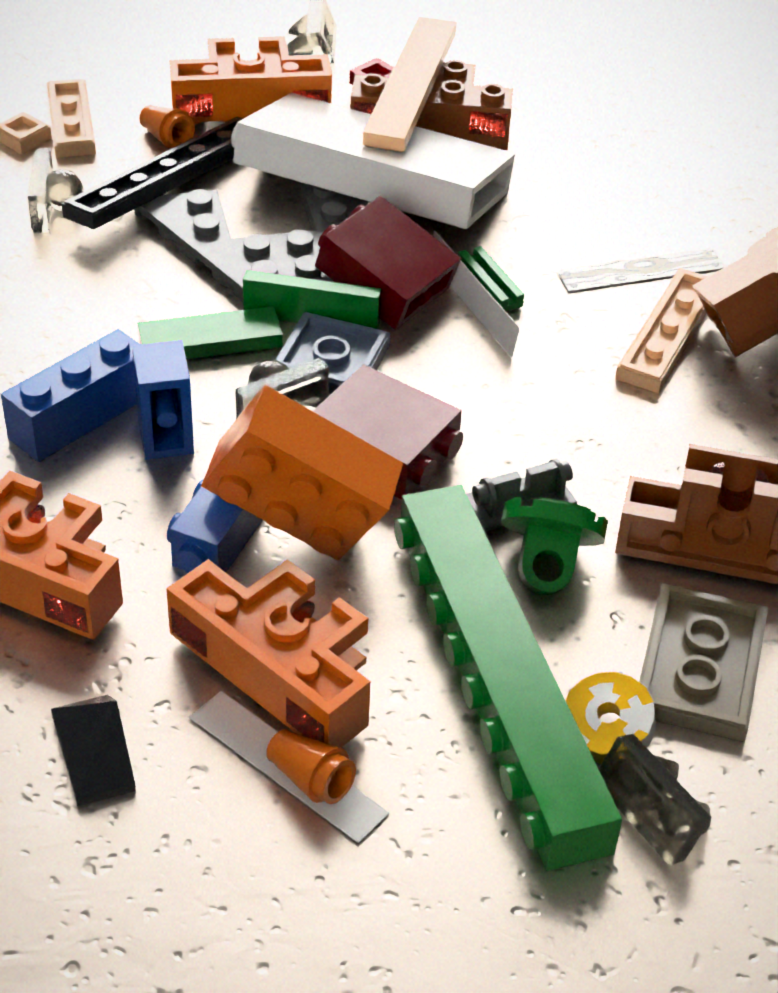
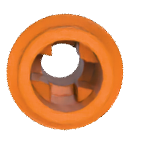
(167, 124)
(313, 766)

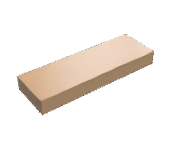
(71, 118)

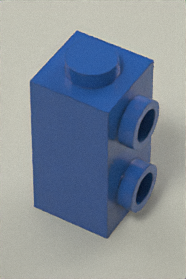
(209, 531)

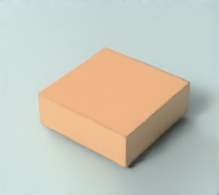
(24, 132)

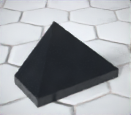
(94, 749)

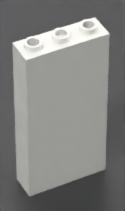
(324, 148)

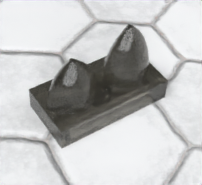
(314, 32)
(653, 799)

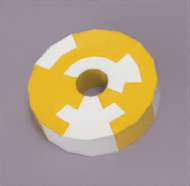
(611, 694)

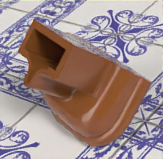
(745, 296)

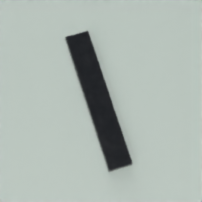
(152, 178)

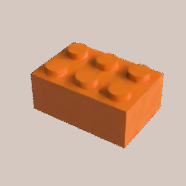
(302, 474)

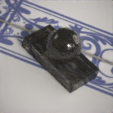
(48, 189)
(304, 383)

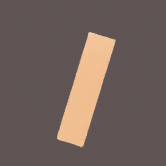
(663, 334)

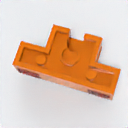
(237, 87)
(53, 564)
(276, 649)

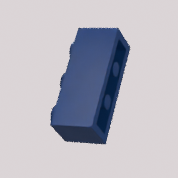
(71, 396)

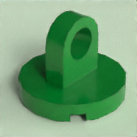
(555, 530)

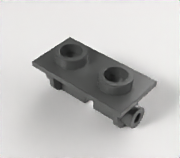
(542, 480)

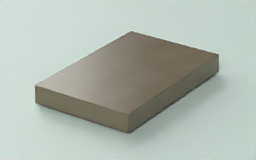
(703, 661)

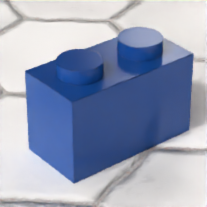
(163, 399)

